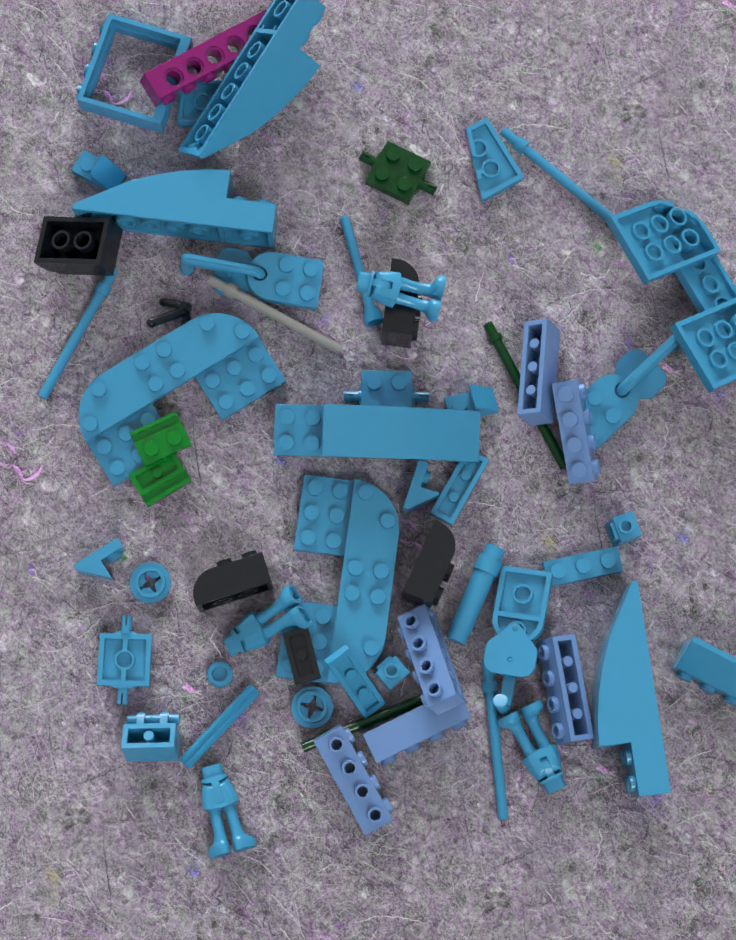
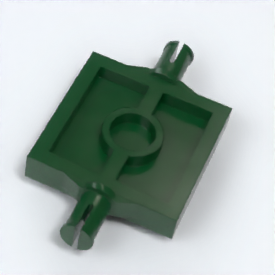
(398, 173)

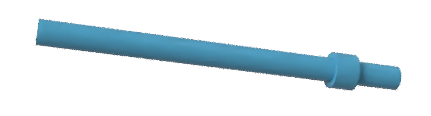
(522, 146)
(101, 291)
(490, 688)

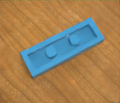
(458, 490)
(584, 566)
(355, 681)

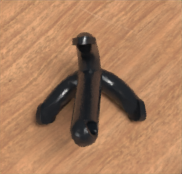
(182, 310)

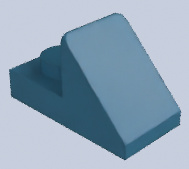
(98, 171)
(477, 399)
(417, 495)
(94, 564)

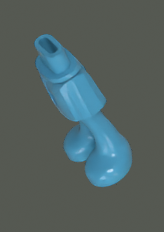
(386, 290)
(252, 629)
(542, 762)
(220, 795)

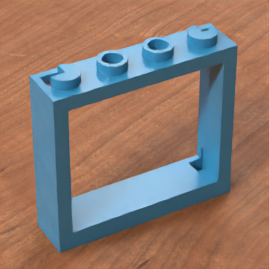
(100, 53)

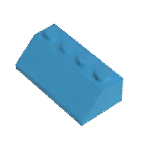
(708, 667)

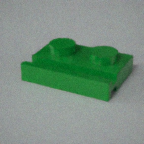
(160, 439)
(160, 479)

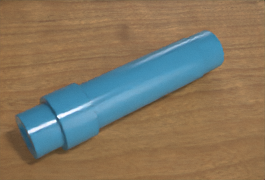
(485, 570)

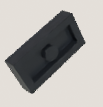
(301, 655)

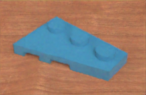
(491, 160)

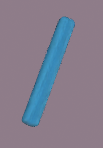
(220, 725)

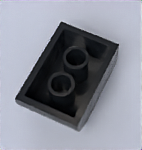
(78, 245)
(399, 322)
(431, 567)
(232, 581)

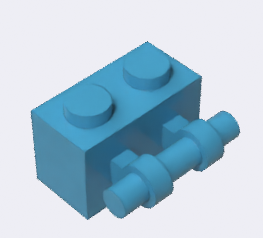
(151, 737)

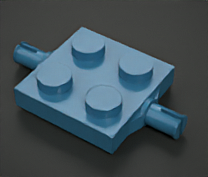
(386, 389)
(124, 660)

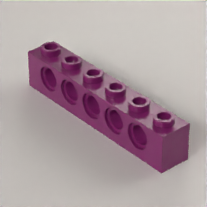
(155, 80)

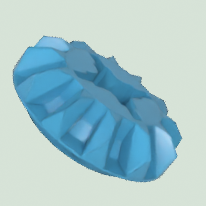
(153, 571)
(305, 696)

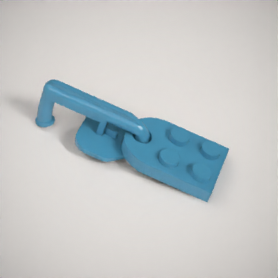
(288, 278)
(635, 379)
(519, 603)

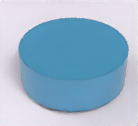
(220, 674)

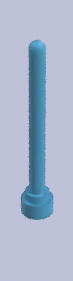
(371, 316)

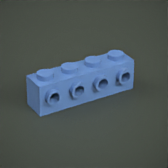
(538, 372)
(575, 431)
(430, 659)
(565, 689)
(411, 729)
(353, 780)

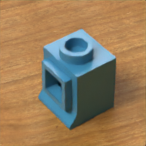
(623, 529)
(391, 672)

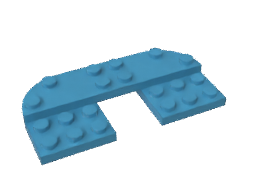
(676, 241)
(212, 348)
(362, 527)

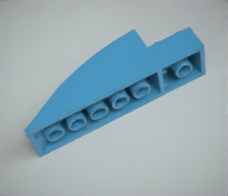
(260, 80)
(188, 207)
(376, 432)
(625, 700)

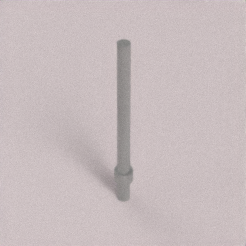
(232, 291)

